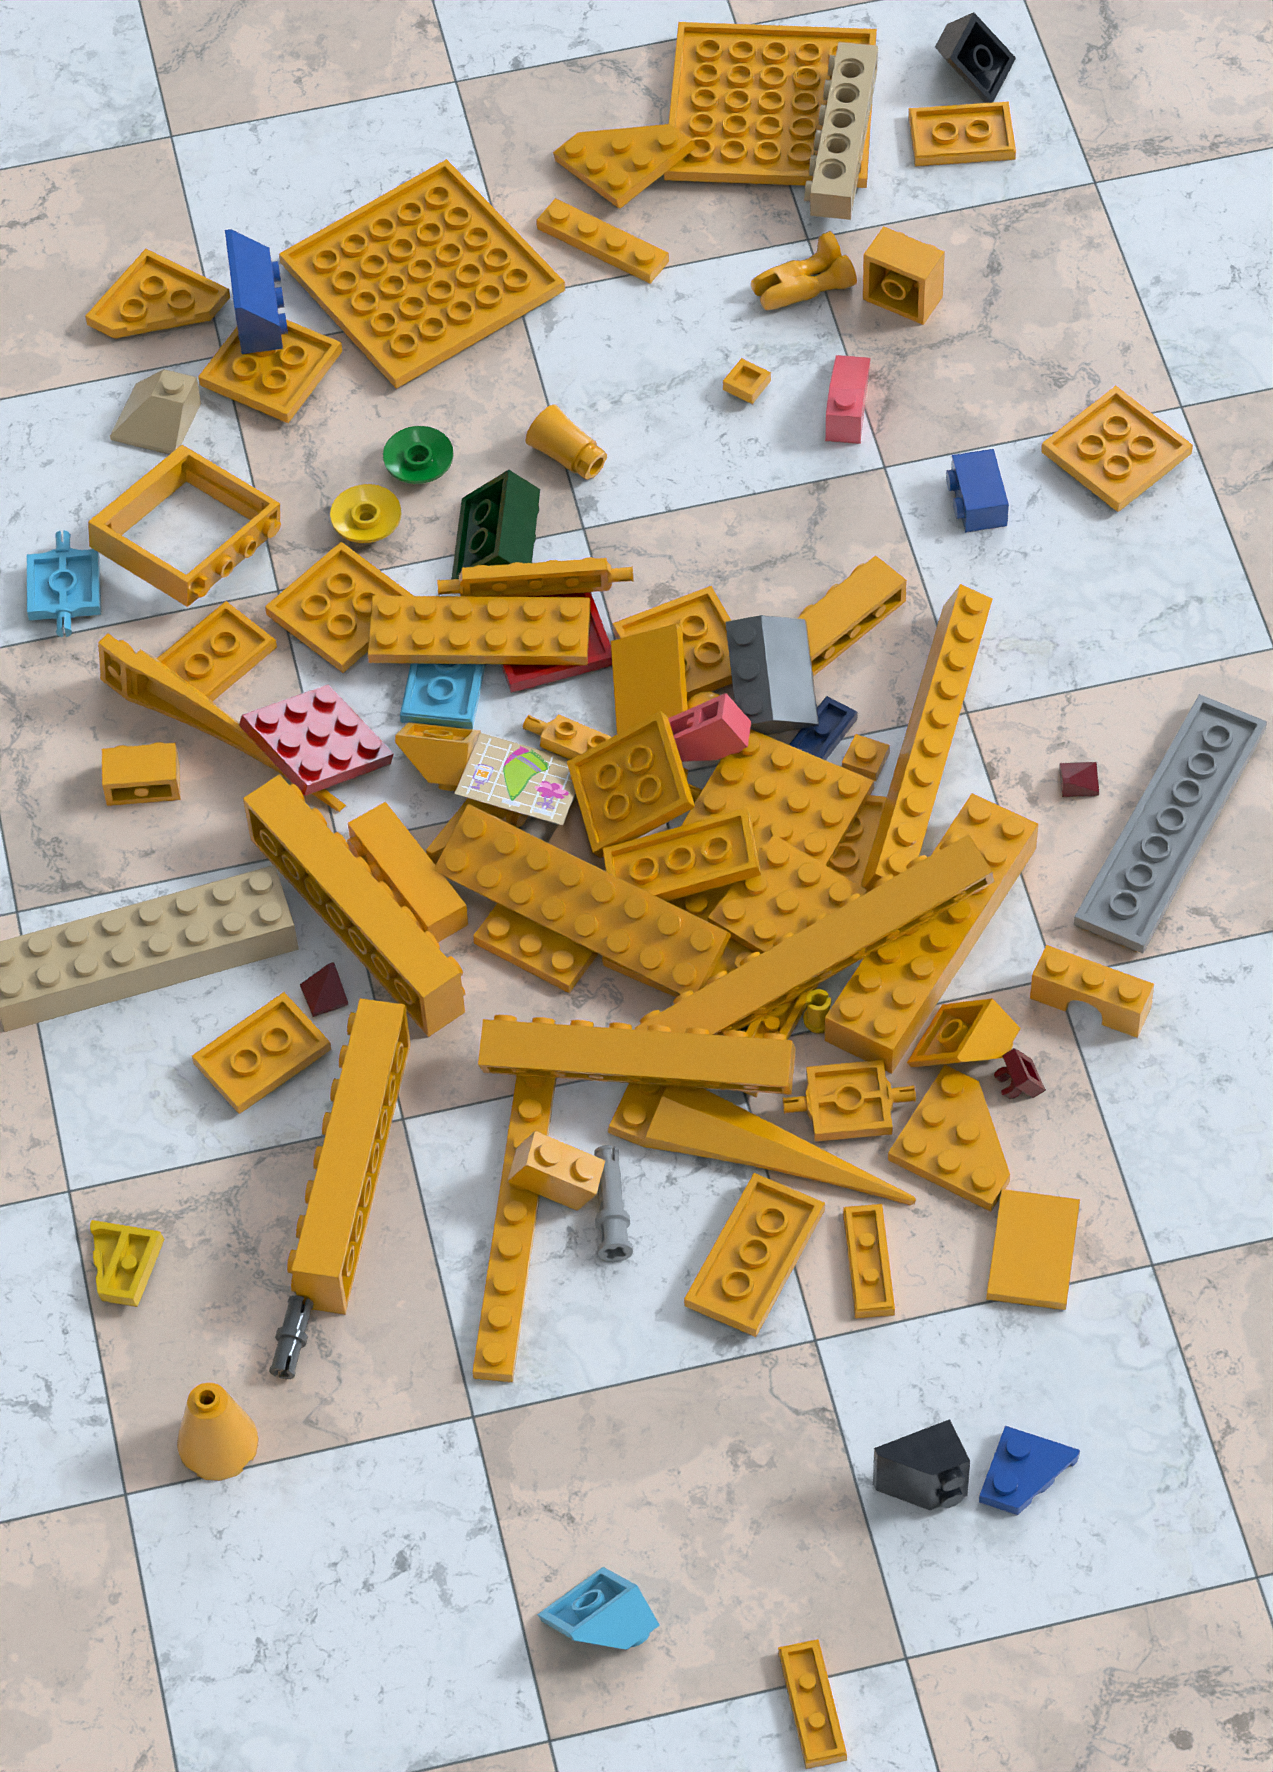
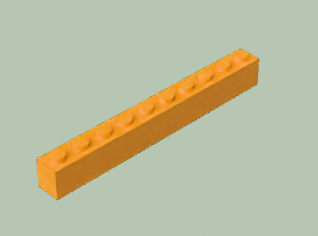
(928, 735)
(830, 942)

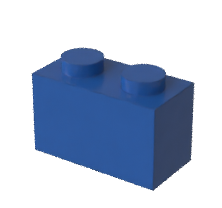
(978, 490)

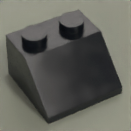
(924, 1467)

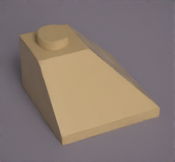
(159, 412)

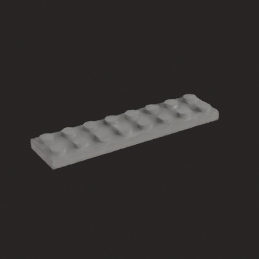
(1170, 824)

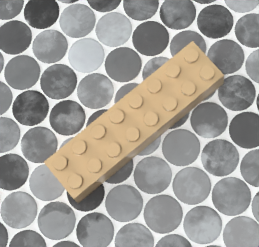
(144, 947)

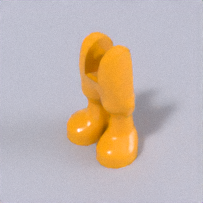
(794, 279)

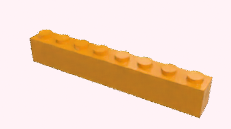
(637, 1055)

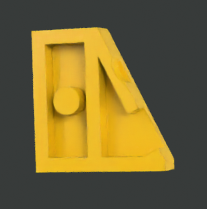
(123, 1260)

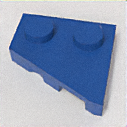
(1023, 1469)

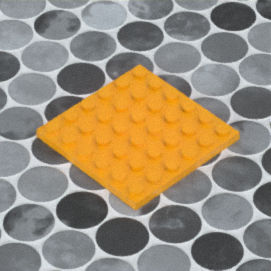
(754, 100)
(421, 273)

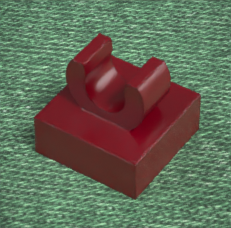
(1022, 1074)

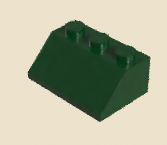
(497, 523)

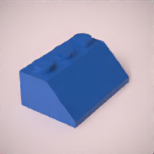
(255, 294)

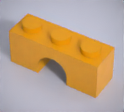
(1116, 995)

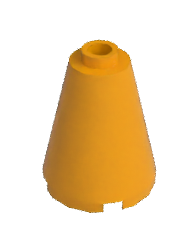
(215, 1434)

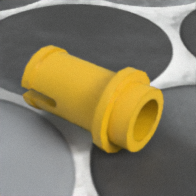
(817, 1008)

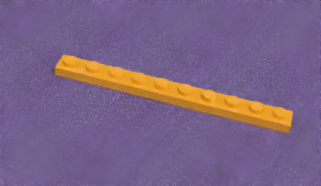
(511, 1239)

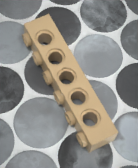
(843, 131)

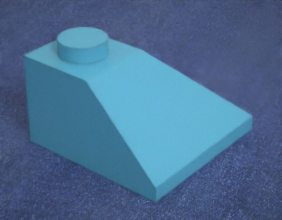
(603, 1612)

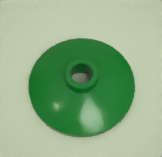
(418, 444)

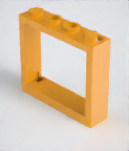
(152, 489)

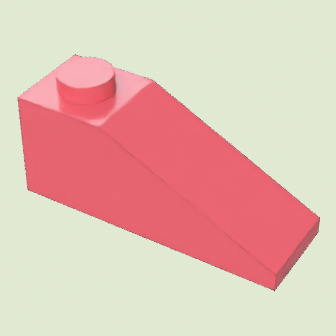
(847, 399)
(710, 730)

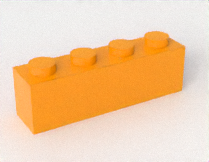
(852, 610)
(407, 871)

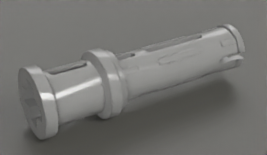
(612, 1219)

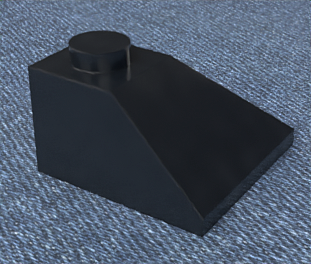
(976, 55)

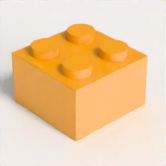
(903, 275)

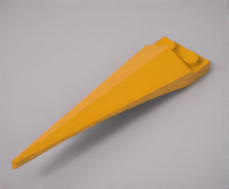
(155, 686)
(712, 1127)

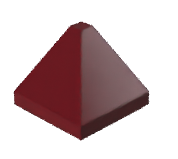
(1079, 779)
(324, 991)

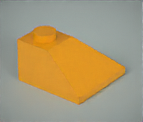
(438, 751)
(966, 1034)

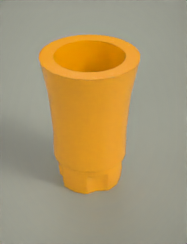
(565, 442)

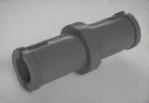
(291, 1337)

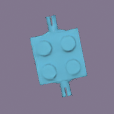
(63, 584)

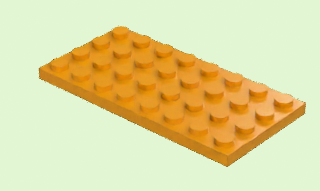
(786, 796)

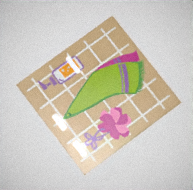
(518, 779)

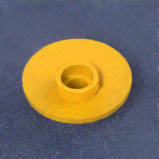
(367, 503)

